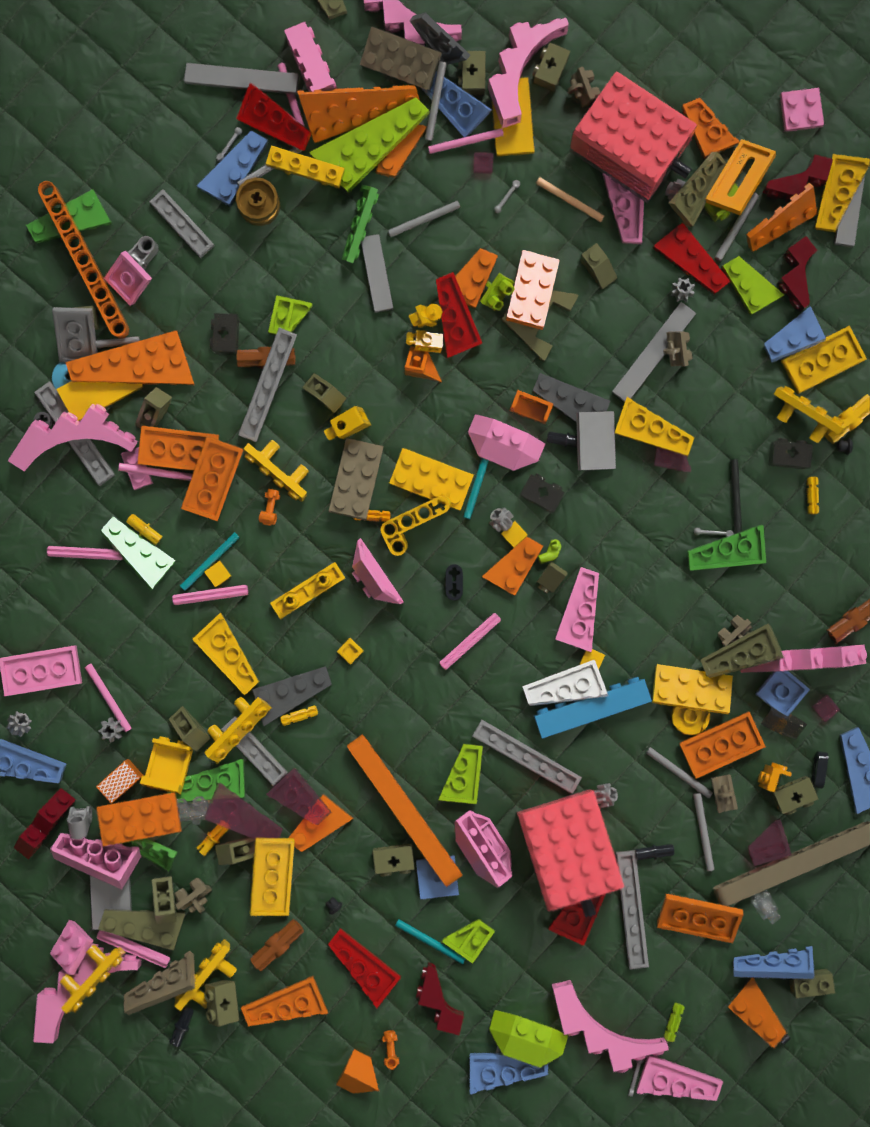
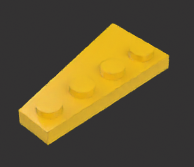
(840, 189)
(646, 427)
(226, 653)

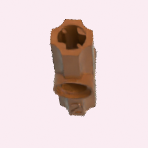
(258, 357)
(851, 622)
(277, 944)

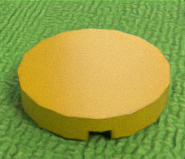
(689, 720)

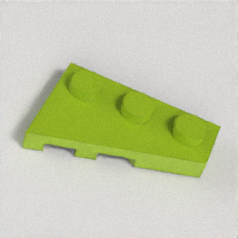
(750, 285)
(464, 777)

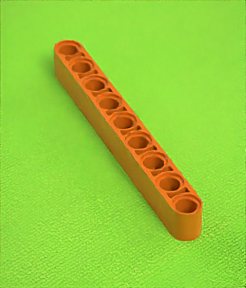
(77, 253)
(404, 810)

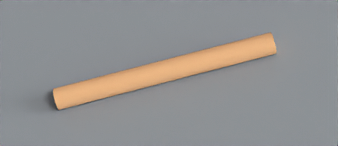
(569, 199)

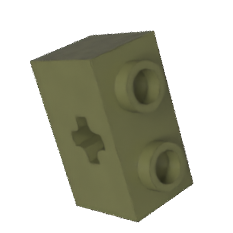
(548, 77)
(474, 83)
(784, 793)
(383, 855)
(164, 900)
(820, 985)
(221, 1003)

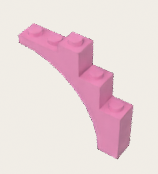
(398, 18)
(525, 44)
(67, 428)
(815, 658)
(50, 1001)
(598, 1038)

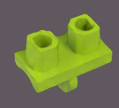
(497, 291)

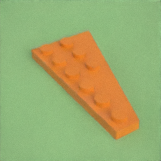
(348, 108)
(142, 362)

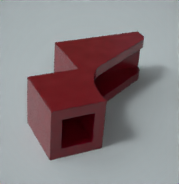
(786, 187)
(795, 281)
(43, 823)
(431, 996)

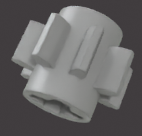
(673, 188)
(680, 287)
(501, 519)
(18, 724)
(113, 725)
(606, 795)

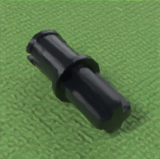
(562, 439)
(654, 852)
(181, 1026)

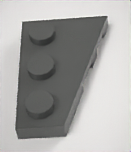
(438, 39)

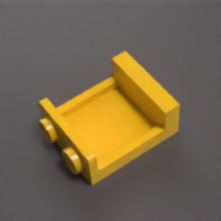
(167, 765)

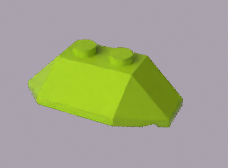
(526, 1039)

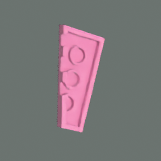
(579, 616)
(669, 1078)

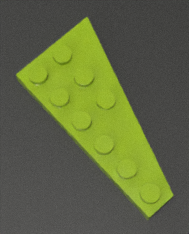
(371, 142)

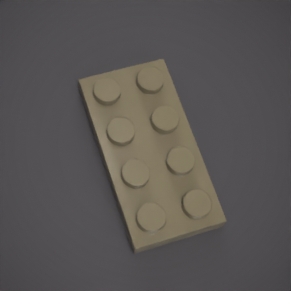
(400, 58)
(356, 479)

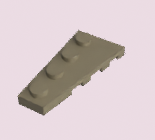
(163, 986)

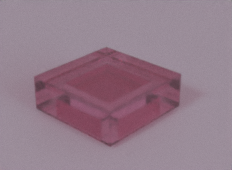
(483, 163)
(825, 708)

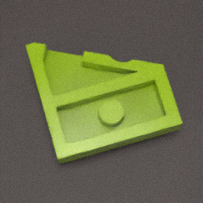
(287, 314)
(470, 939)

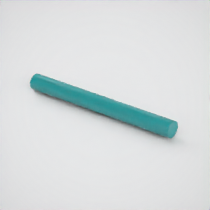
(475, 489)
(209, 561)
(430, 941)

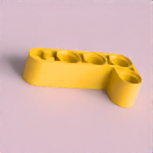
(416, 518)

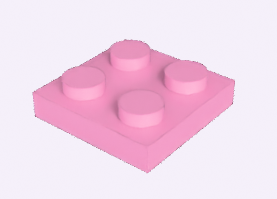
(802, 109)
(127, 278)
(71, 947)

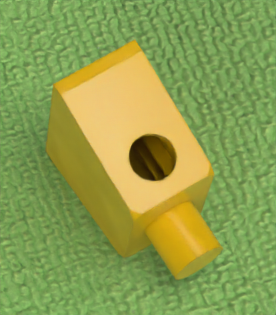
(353, 418)

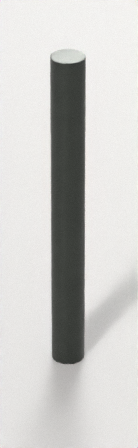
(736, 496)

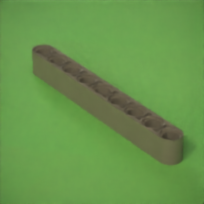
(794, 865)

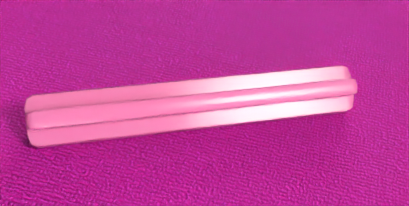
(90, 553)
(207, 595)
(471, 640)
(134, 948)

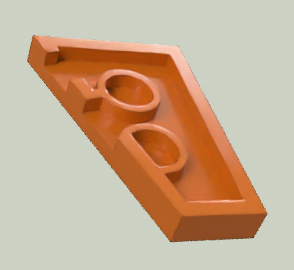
(710, 132)
(398, 156)
(475, 276)
(514, 566)
(308, 833)
(757, 1013)

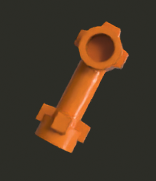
(268, 517)
(391, 1060)

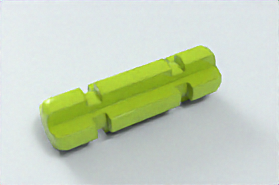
(674, 1022)

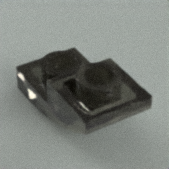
(782, 724)

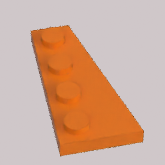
(784, 219)
(294, 1001)

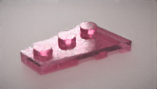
(299, 796)

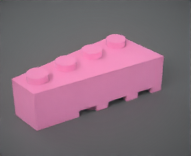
(308, 58)
(107, 863)

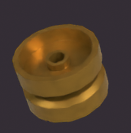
(258, 190)

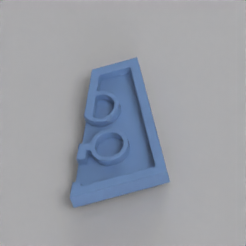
(795, 337)

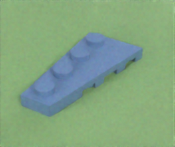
(459, 107)
(238, 164)
(25, 763)
(858, 767)
(774, 965)
(495, 1069)

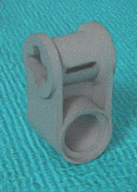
(141, 255)
(79, 822)

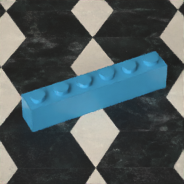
(584, 711)

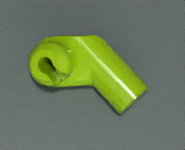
(552, 552)

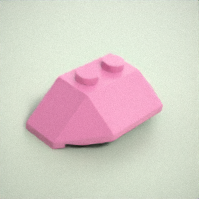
(504, 443)
(372, 576)
(483, 848)

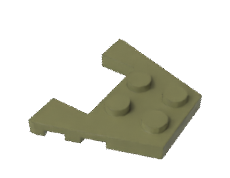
(528, 334)

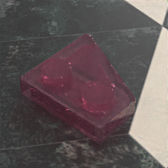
(671, 460)
(769, 845)

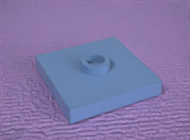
(782, 691)
(430, 884)

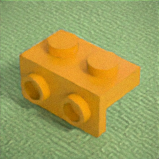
(770, 775)

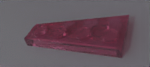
(236, 815)

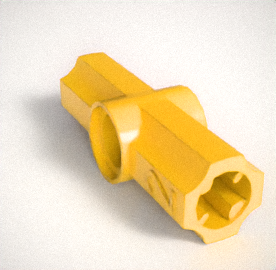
(852, 418)

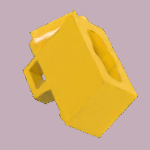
(425, 341)

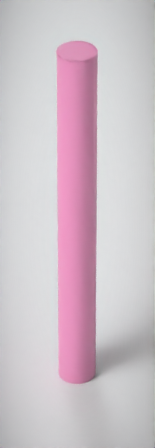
(292, 100)
(465, 141)
(155, 472)
(108, 698)

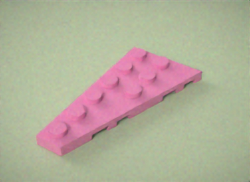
(627, 211)

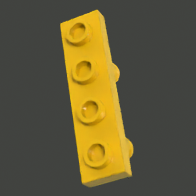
(305, 166)
(803, 404)
(290, 483)
(307, 590)
(237, 730)
(206, 967)
(79, 992)

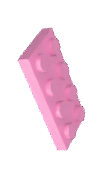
(40, 670)

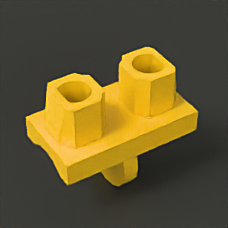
(426, 315)

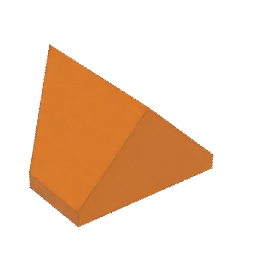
(421, 365)
(358, 1074)

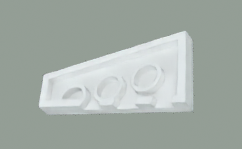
(570, 685)

